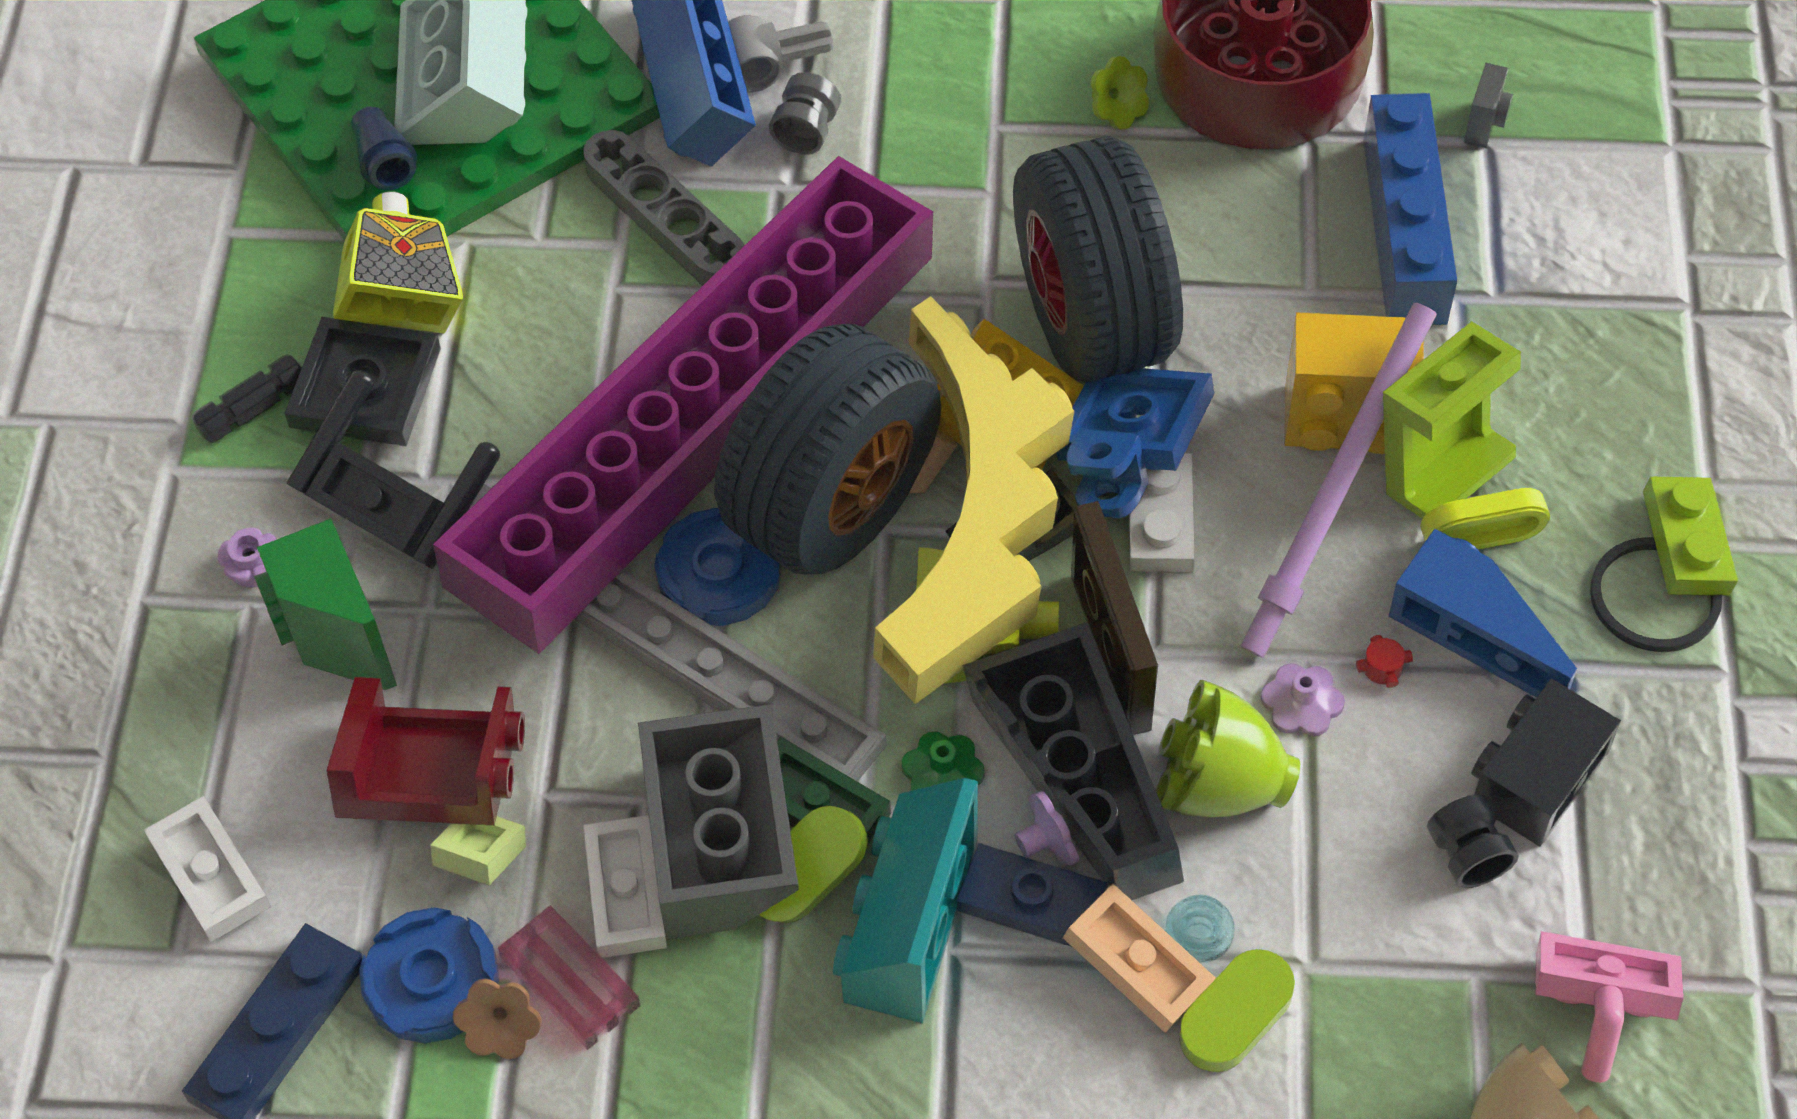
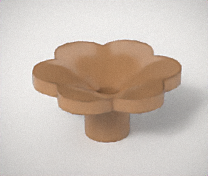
(497, 1019)

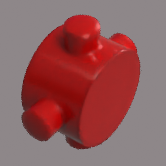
(1384, 661)

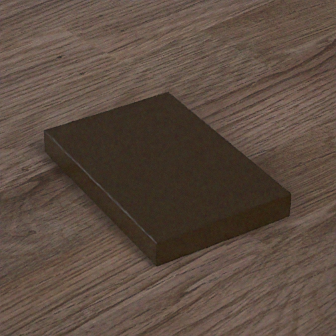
(1113, 616)

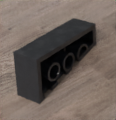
(1075, 744)

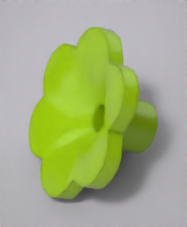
(1119, 92)

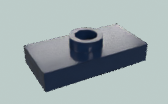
(1026, 893)

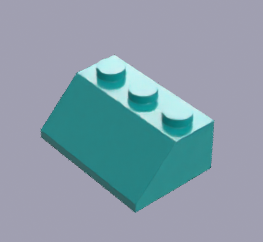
(909, 900)

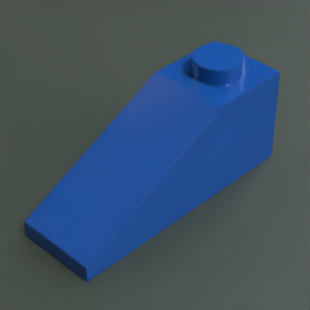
(1475, 611)

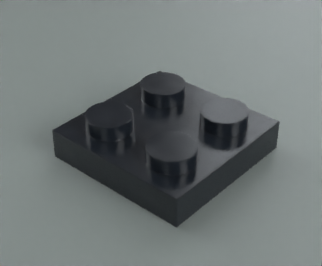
(394, 357)

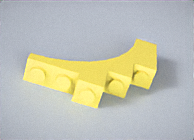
(980, 583)

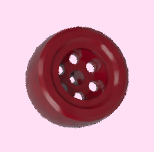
(1255, 101)

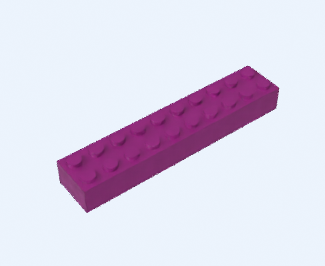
(659, 421)

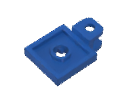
(1117, 448)

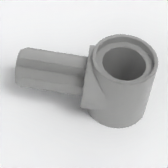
(764, 49)

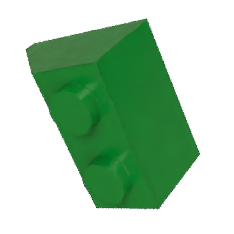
(321, 604)

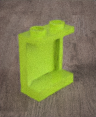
(1440, 421)

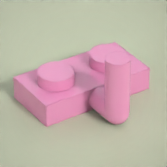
(1612, 980)

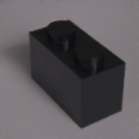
(1544, 759)

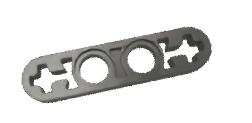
(658, 214)

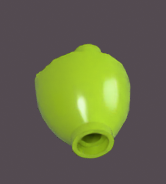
(1223, 758)

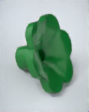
(942, 761)

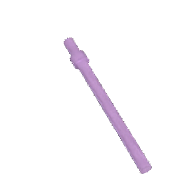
(1282, 591)

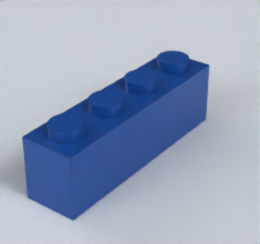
(694, 76)
(1409, 205)

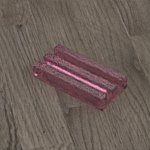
(603, 1015)

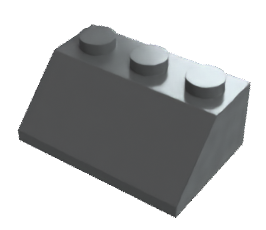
(717, 818)

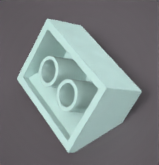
(459, 69)

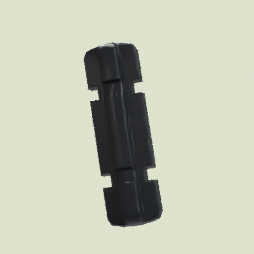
(247, 399)

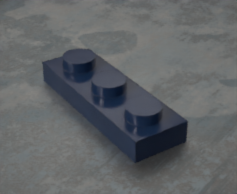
(274, 1026)

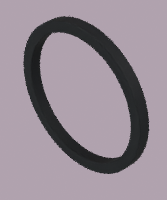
(1629, 636)

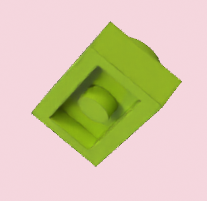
(1690, 536)

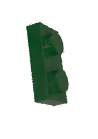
(815, 784)

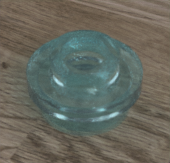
(1201, 911)

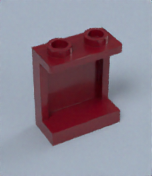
(423, 759)

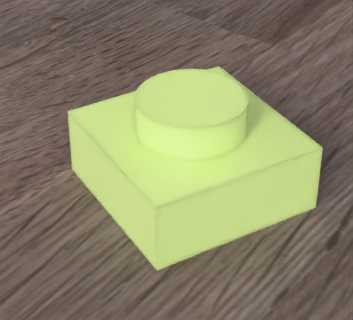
(478, 850)

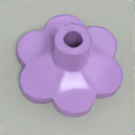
(1302, 699)
(1046, 832)

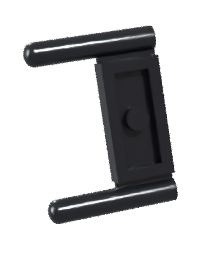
(376, 496)

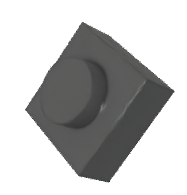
(1489, 105)

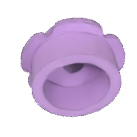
(232, 552)

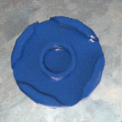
(714, 570)
(423, 970)

